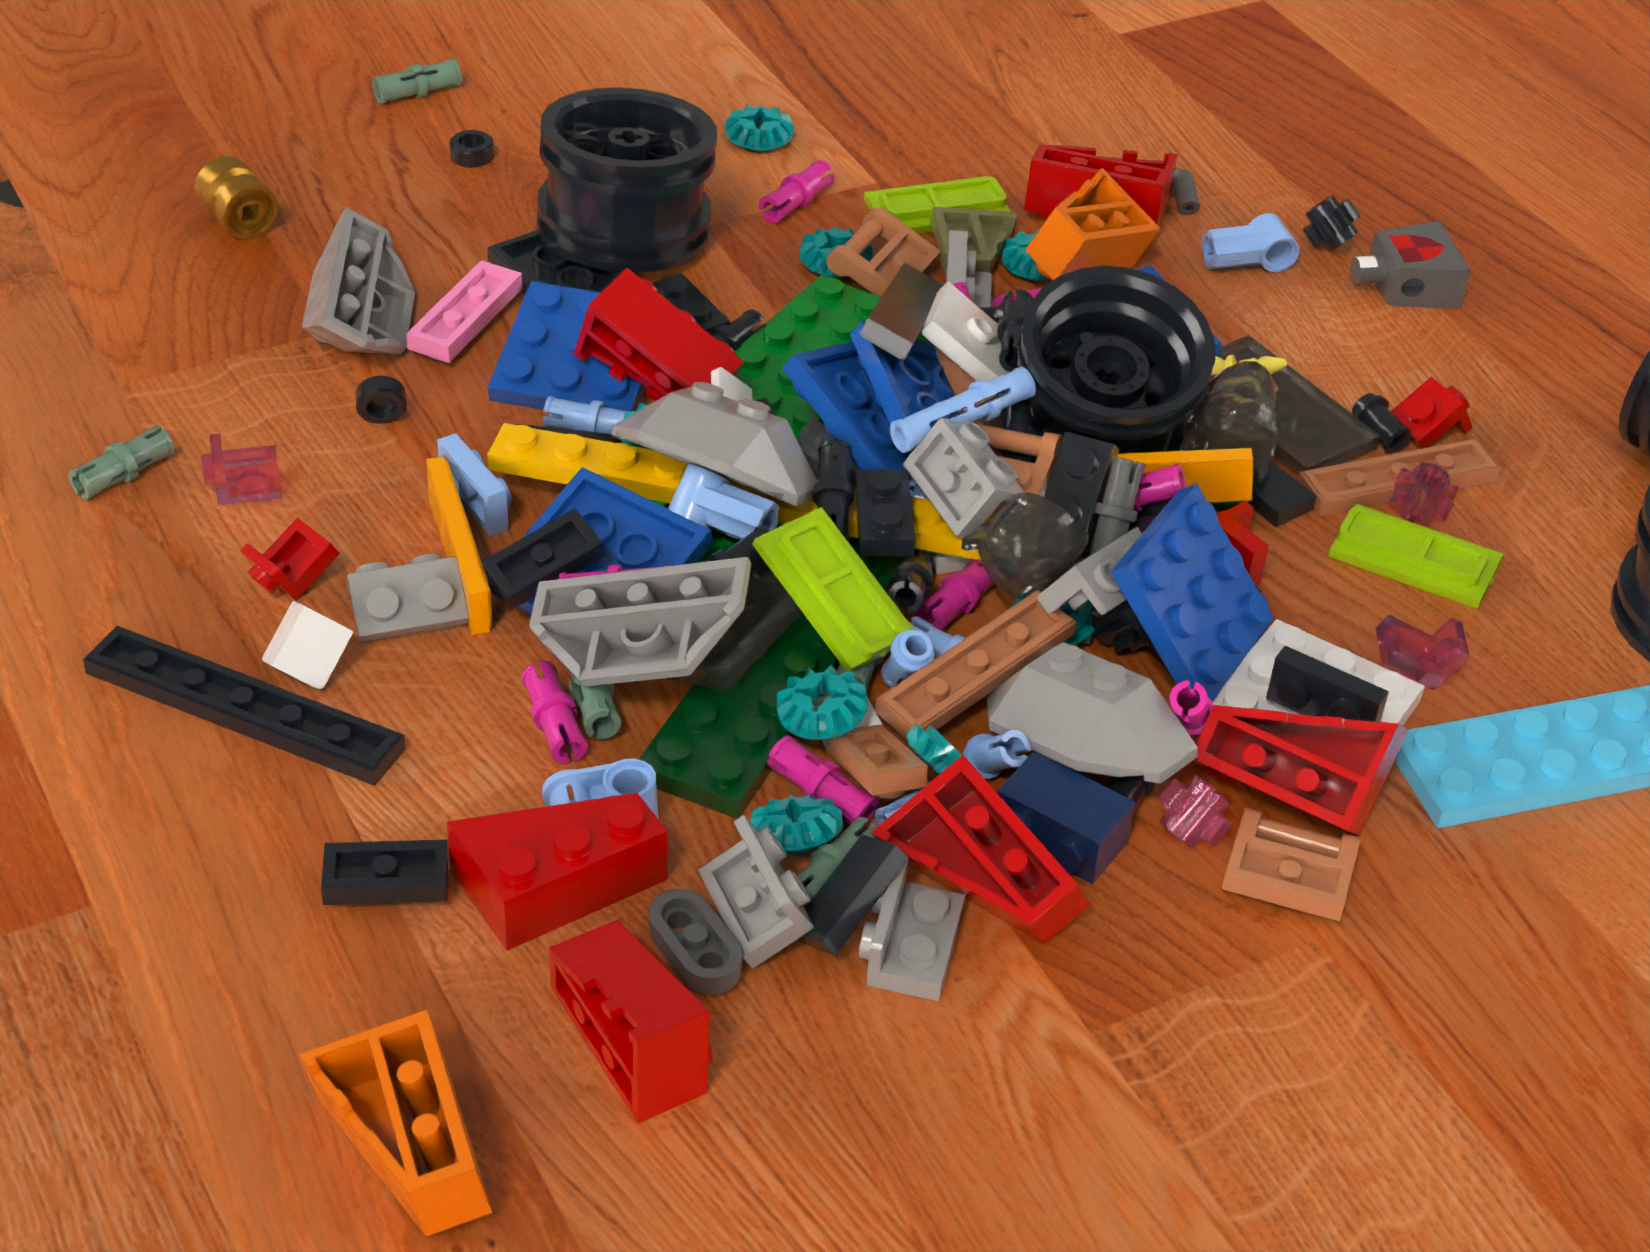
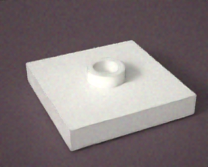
(964, 334)

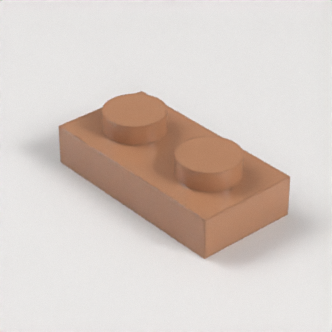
(879, 761)

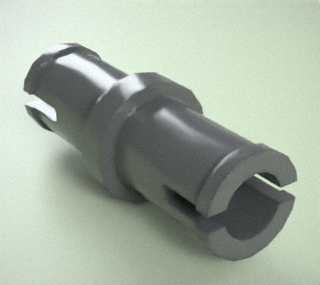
(1118, 502)

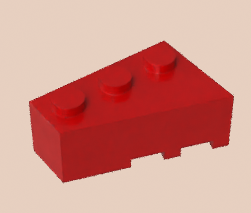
(1061, 170)
(650, 339)
(1305, 760)
(980, 848)
(556, 862)
(633, 1018)

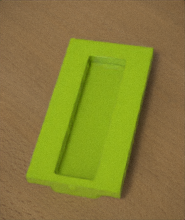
(915, 203)
(1416, 555)
(833, 588)

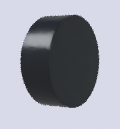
(471, 148)
(381, 399)

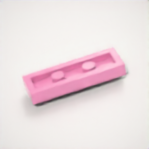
(464, 311)

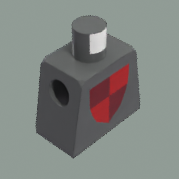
(1414, 267)

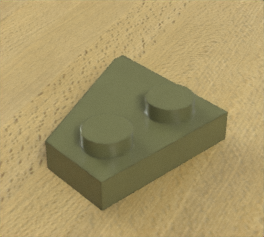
(985, 230)

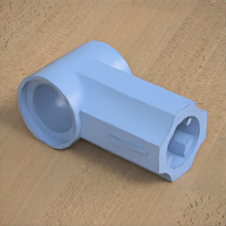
(1260, 242)
(720, 506)

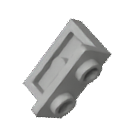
(407, 597)
(755, 894)

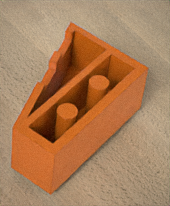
(1092, 229)
(403, 1117)

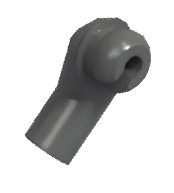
(1185, 192)

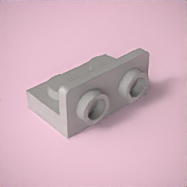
(961, 268)
(961, 474)
(1091, 580)
(912, 938)

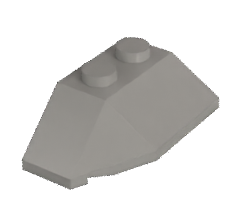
(360, 290)
(725, 438)
(639, 620)
(1092, 716)

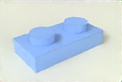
(478, 488)

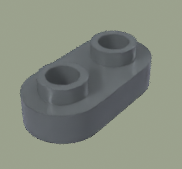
(701, 953)

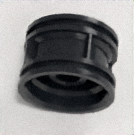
(1116, 358)

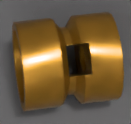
(236, 197)

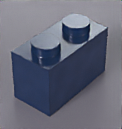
(1069, 814)

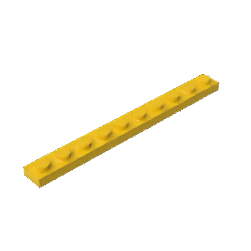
(656, 477)

